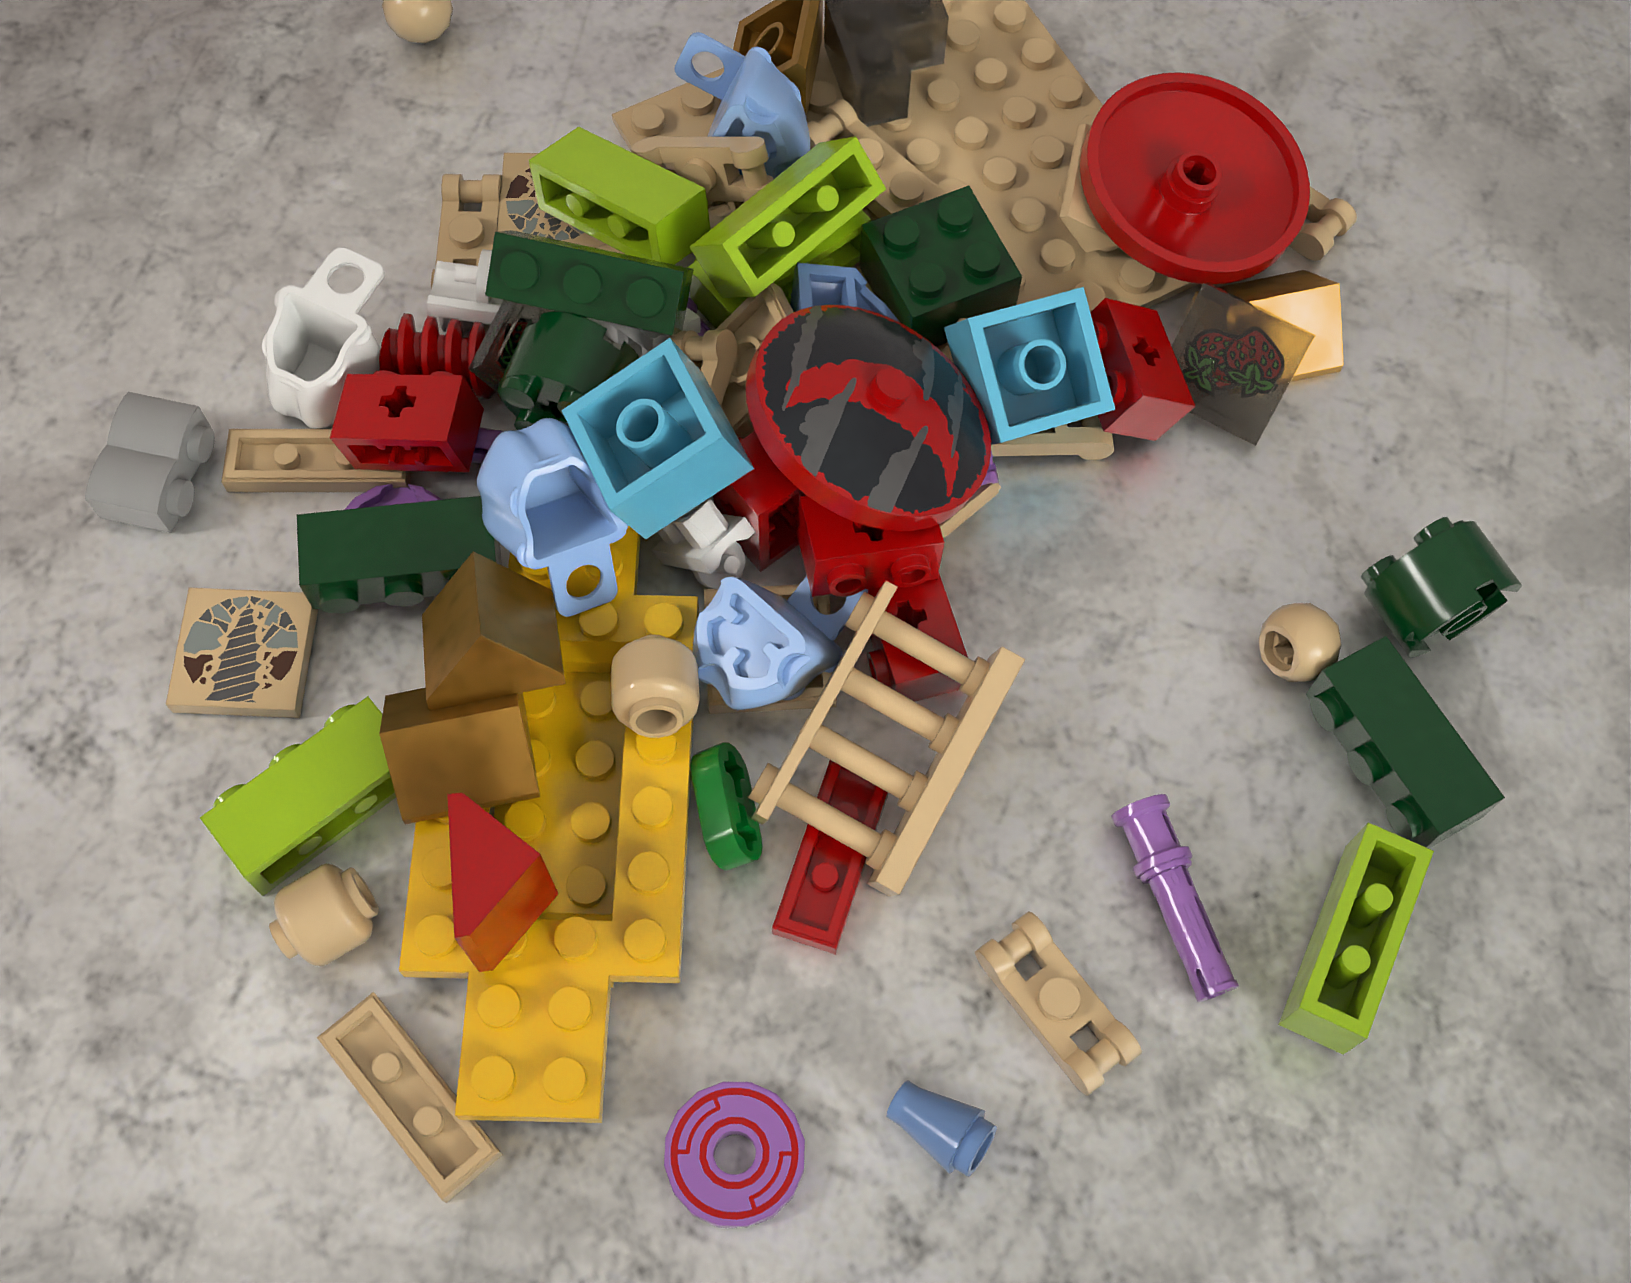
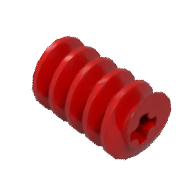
(428, 351)

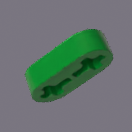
(724, 807)

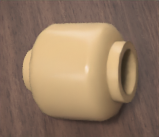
(654, 686)
(323, 915)

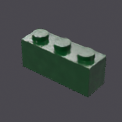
(589, 282)
(388, 551)
(1402, 745)

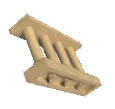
(921, 795)

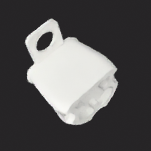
(320, 341)

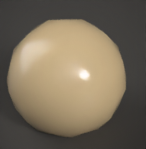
(418, 19)
(1299, 642)

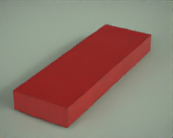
(826, 870)

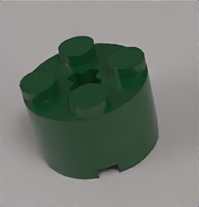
(557, 365)
(1439, 585)

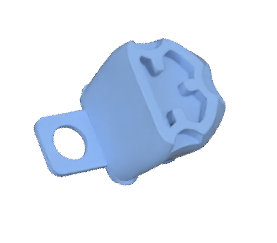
(753, 100)
(550, 509)
(765, 646)

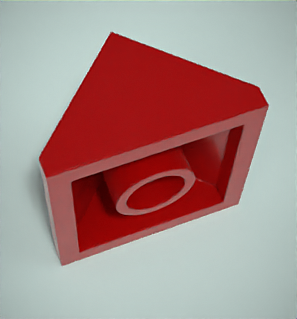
(496, 883)

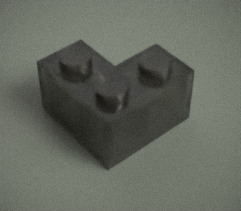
(878, 46)

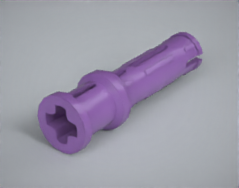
(1164, 866)

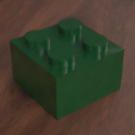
(938, 264)

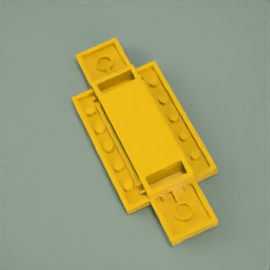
(617, 853)

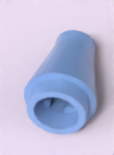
(943, 1127)

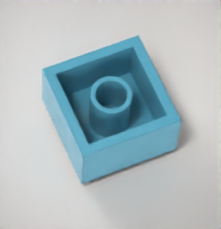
(1033, 364)
(656, 439)

